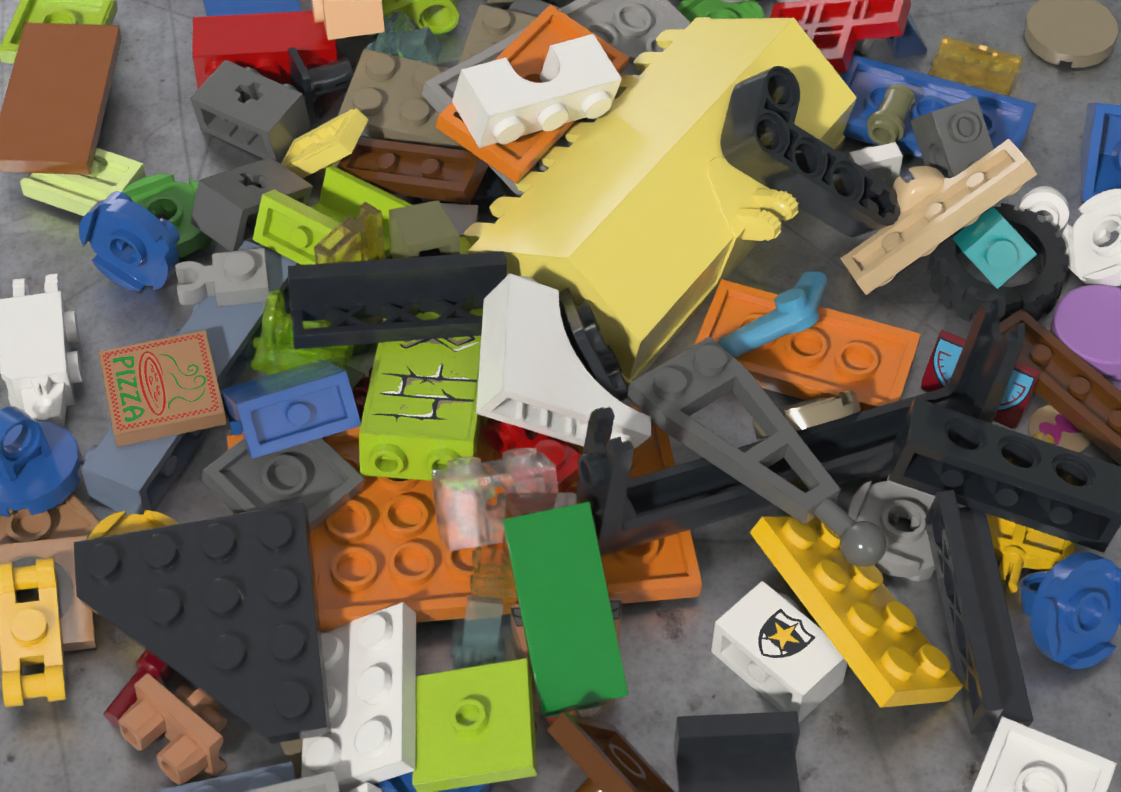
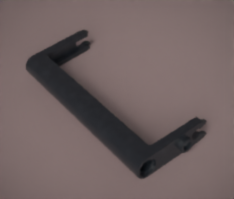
(848, 448)

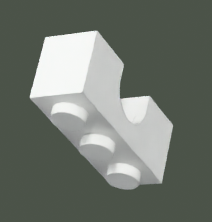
(504, 106)

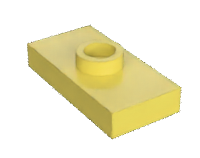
(325, 144)

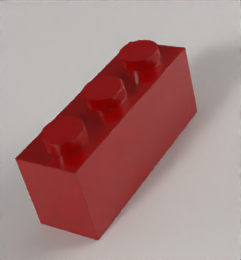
(260, 43)

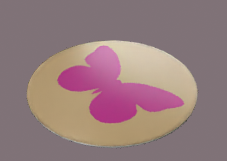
(1053, 423)

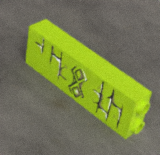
(421, 404)

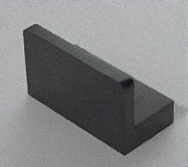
(737, 752)

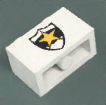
(778, 651)

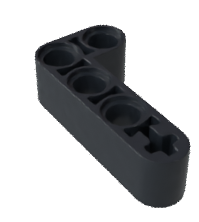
(774, 151)

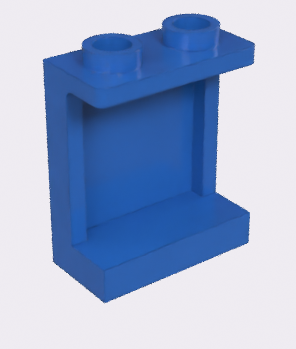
(291, 407)

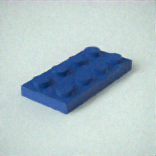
(869, 80)

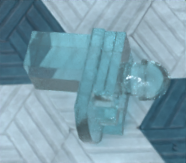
(406, 42)
(480, 638)

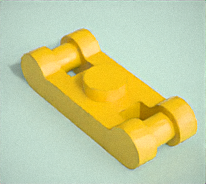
(31, 634)

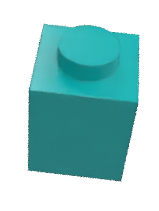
(994, 247)

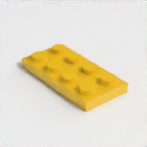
(857, 614)

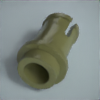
(888, 122)

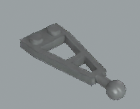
(706, 374)

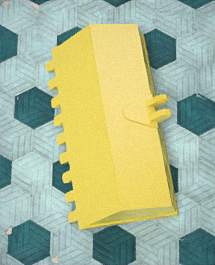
(644, 201)

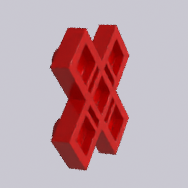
(840, 23)

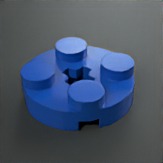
(121, 222)

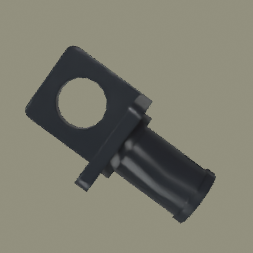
(318, 79)

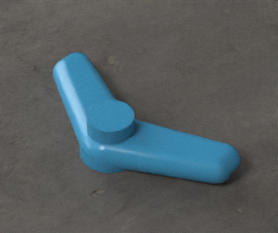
(793, 313)

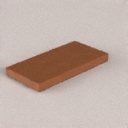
(57, 97)

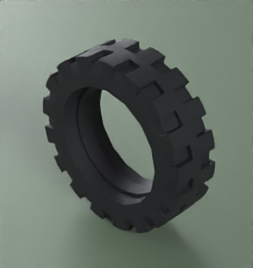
(966, 294)

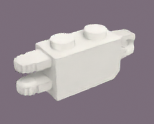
(38, 352)

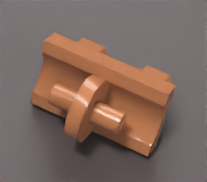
(185, 719)

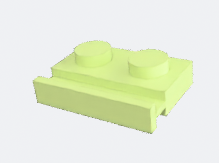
(82, 192)

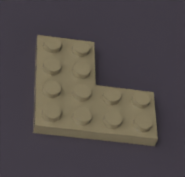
(391, 86)

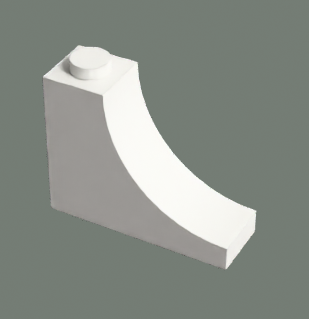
(533, 373)

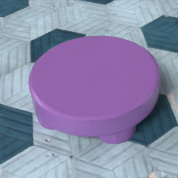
(1091, 326)

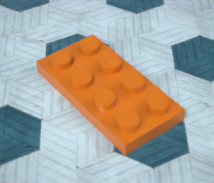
(527, 59)
(822, 361)

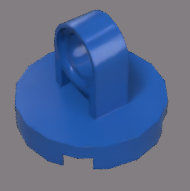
(35, 463)
(1074, 609)

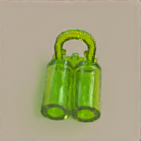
(276, 346)

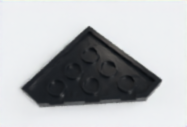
(224, 609)

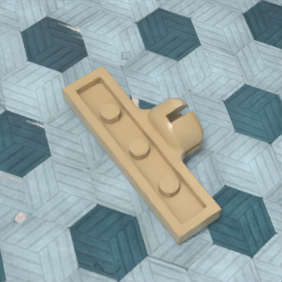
(935, 210)

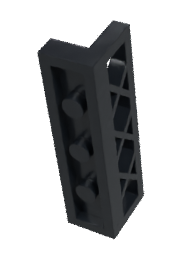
(395, 291)
(976, 615)

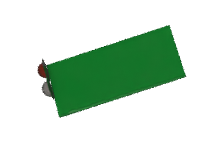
(565, 610)

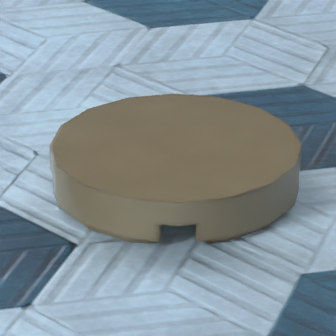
(1071, 31)
(816, 411)

